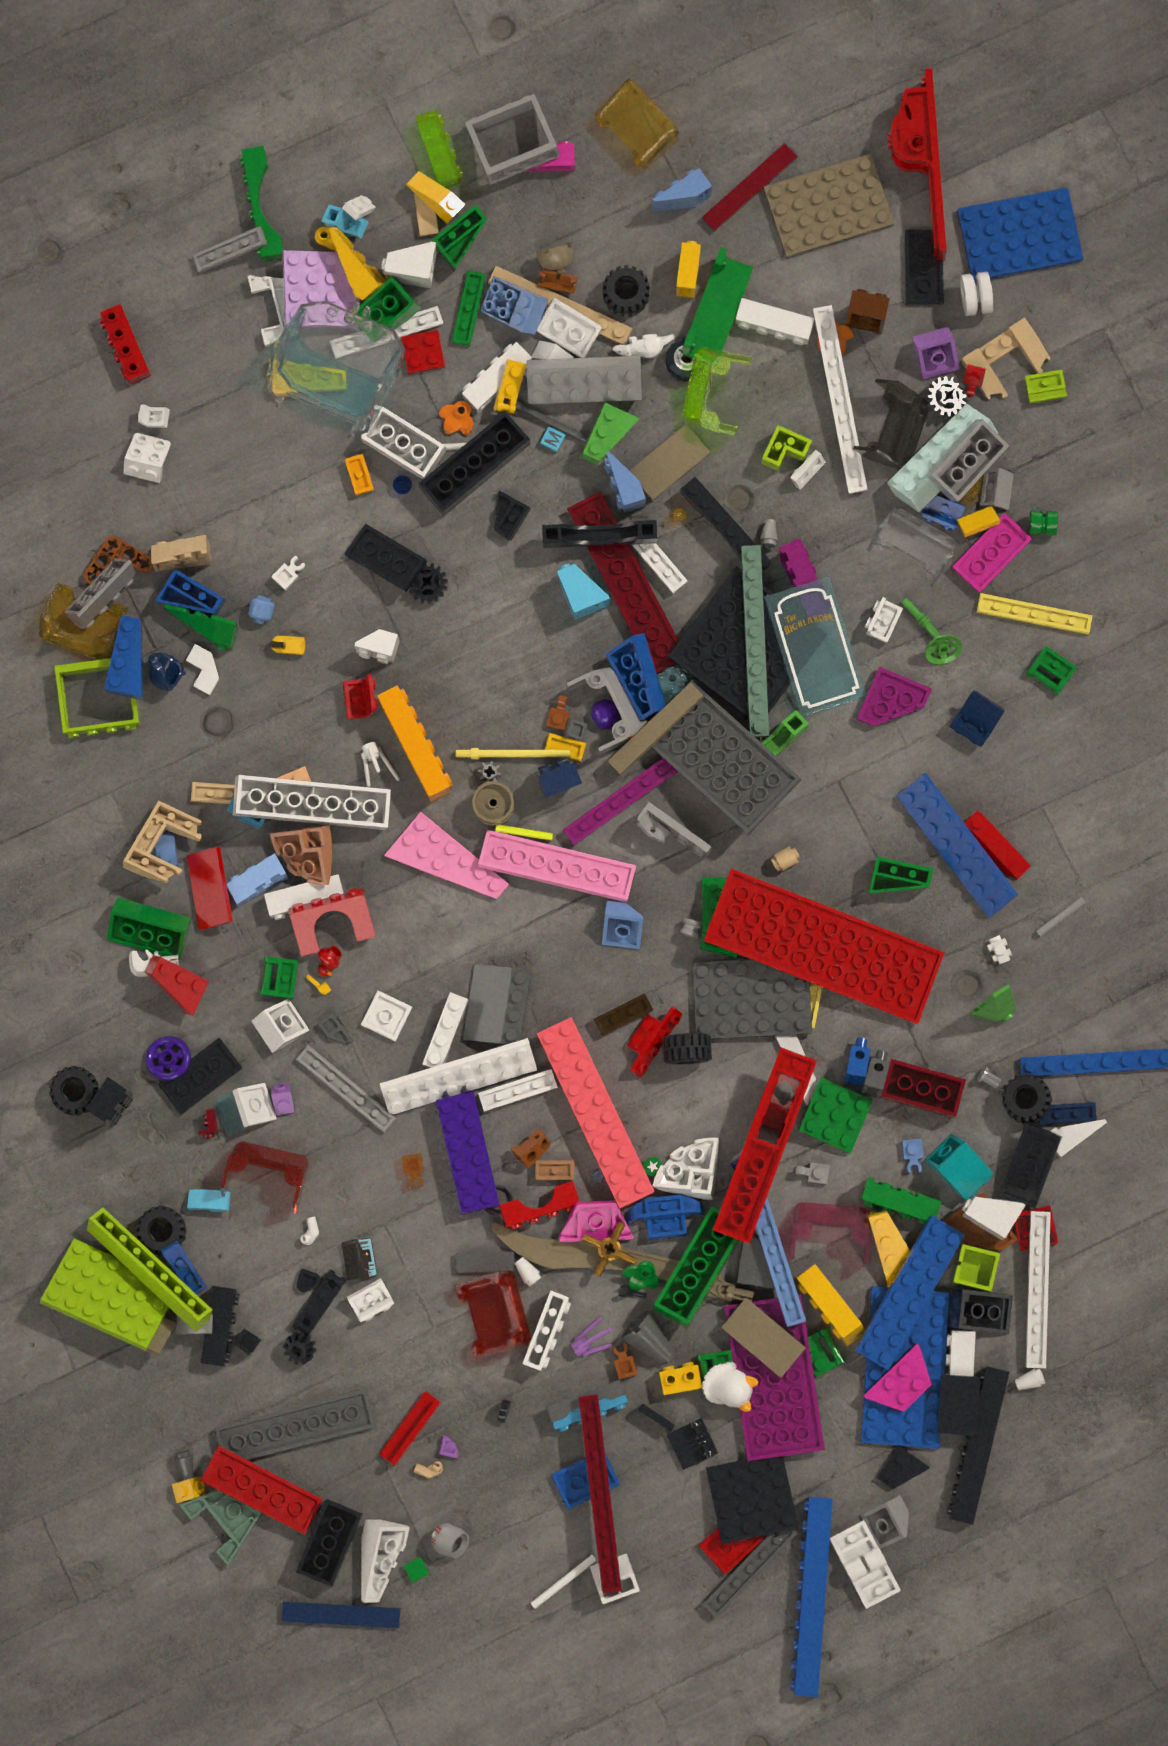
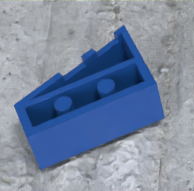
(190, 594)

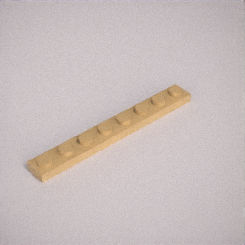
(611, 328)

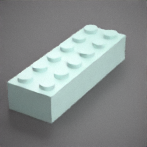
(910, 481)

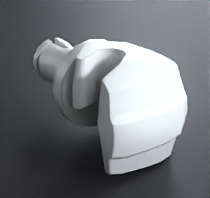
(139, 966)

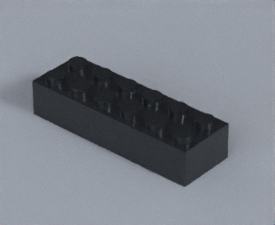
(474, 463)

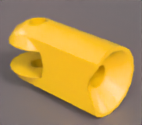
(291, 644)

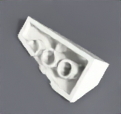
(379, 1551)

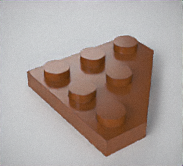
(976, 1235)

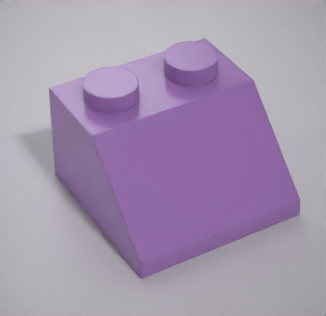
(936, 353)

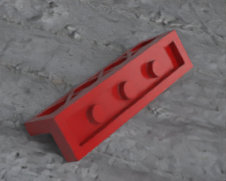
(410, 1428)

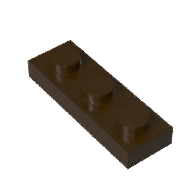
(623, 1015)

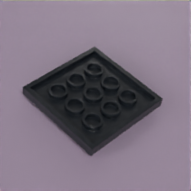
(751, 1499)

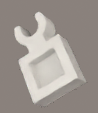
(285, 575)

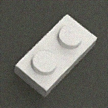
(359, 207)
(807, 469)

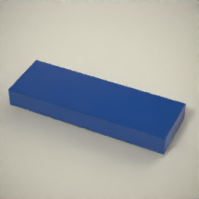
(183, 1267)

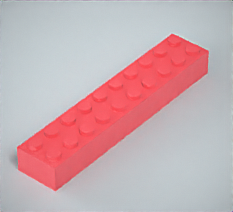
(595, 1113)

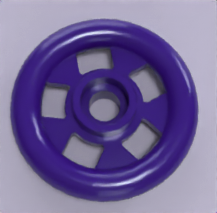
(169, 1042)

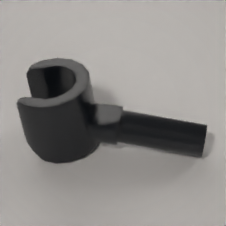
(632, 1293)

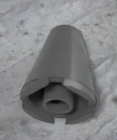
(649, 1338)

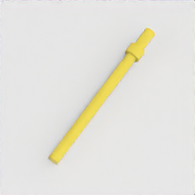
(475, 753)

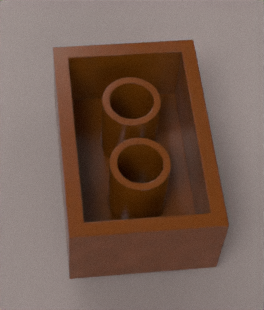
(867, 311)

